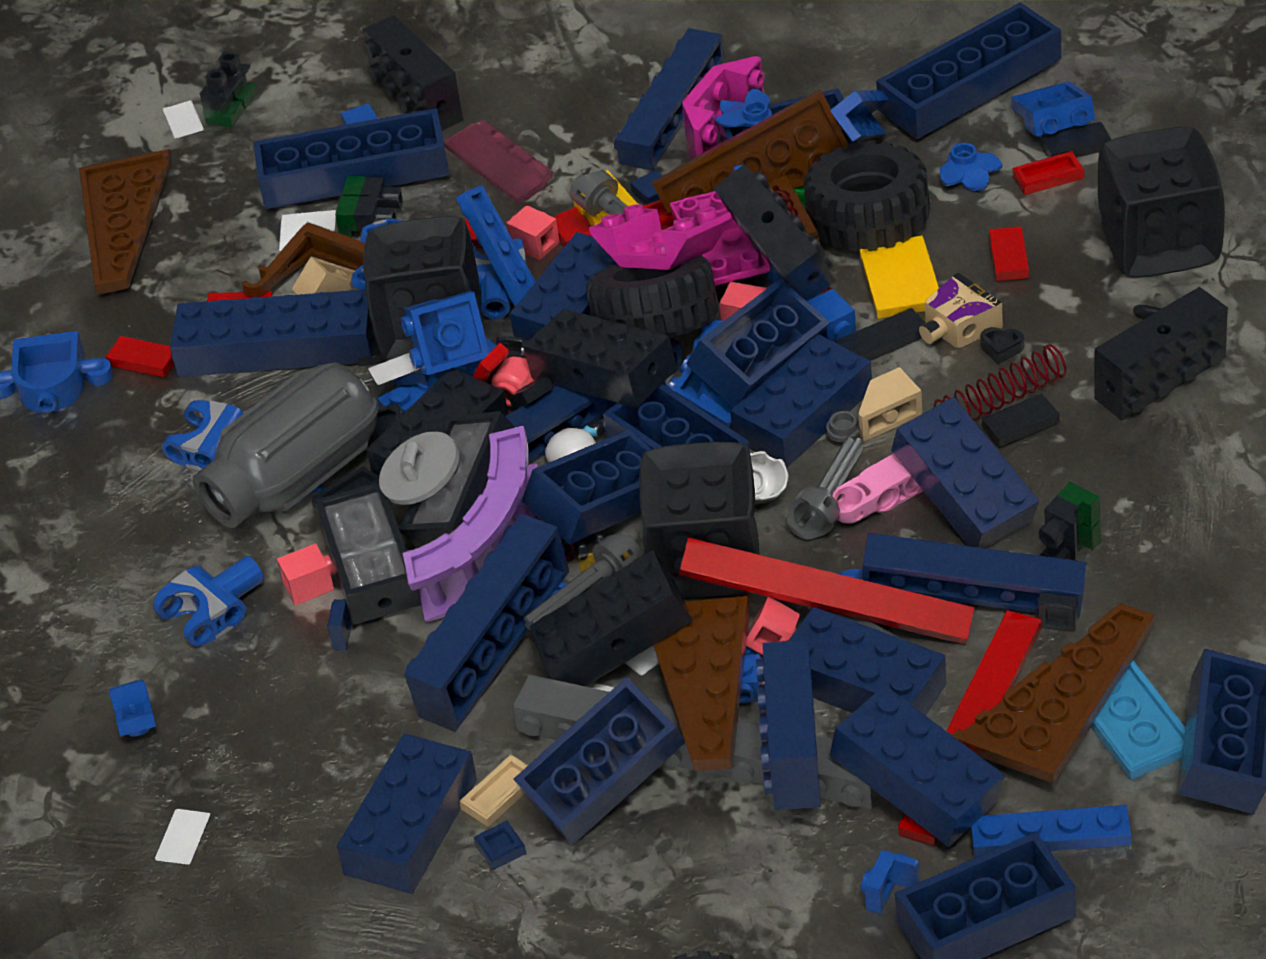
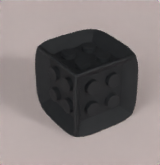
(1161, 201)
(413, 265)
(699, 495)

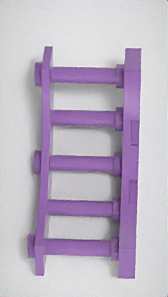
(451, 560)

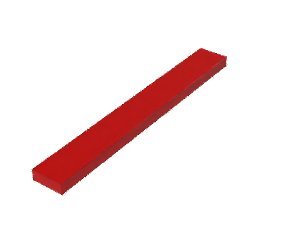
(826, 591)
(991, 680)

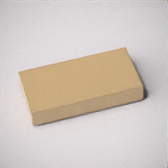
(495, 792)

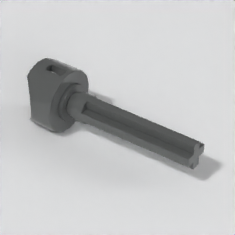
(599, 192)
(817, 504)
(608, 561)

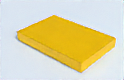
(899, 277)

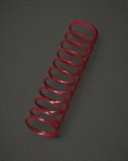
(1002, 398)

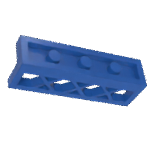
(856, 114)

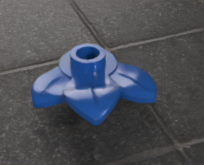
(745, 113)
(969, 167)

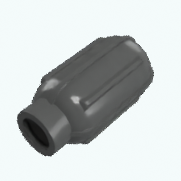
(288, 444)

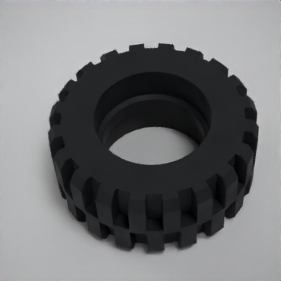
(867, 196)
(656, 299)

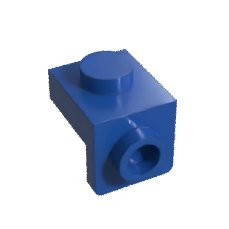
(132, 708)
(887, 872)

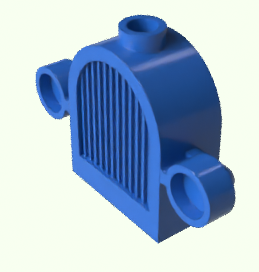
(51, 371)

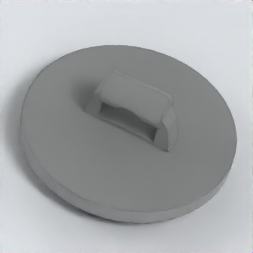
(419, 468)

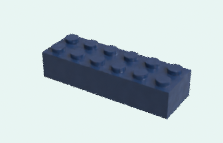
(969, 70)
(318, 161)
(271, 333)
(486, 622)

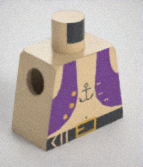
(960, 313)

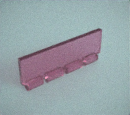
(499, 160)

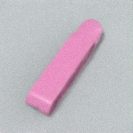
(875, 490)

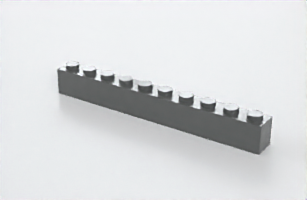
(553, 706)

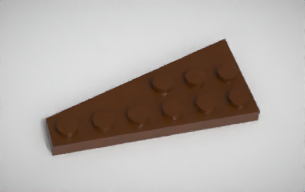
(775, 147)
(118, 213)
(705, 677)
(1058, 701)

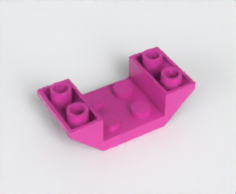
(702, 105)
(637, 240)
(733, 255)

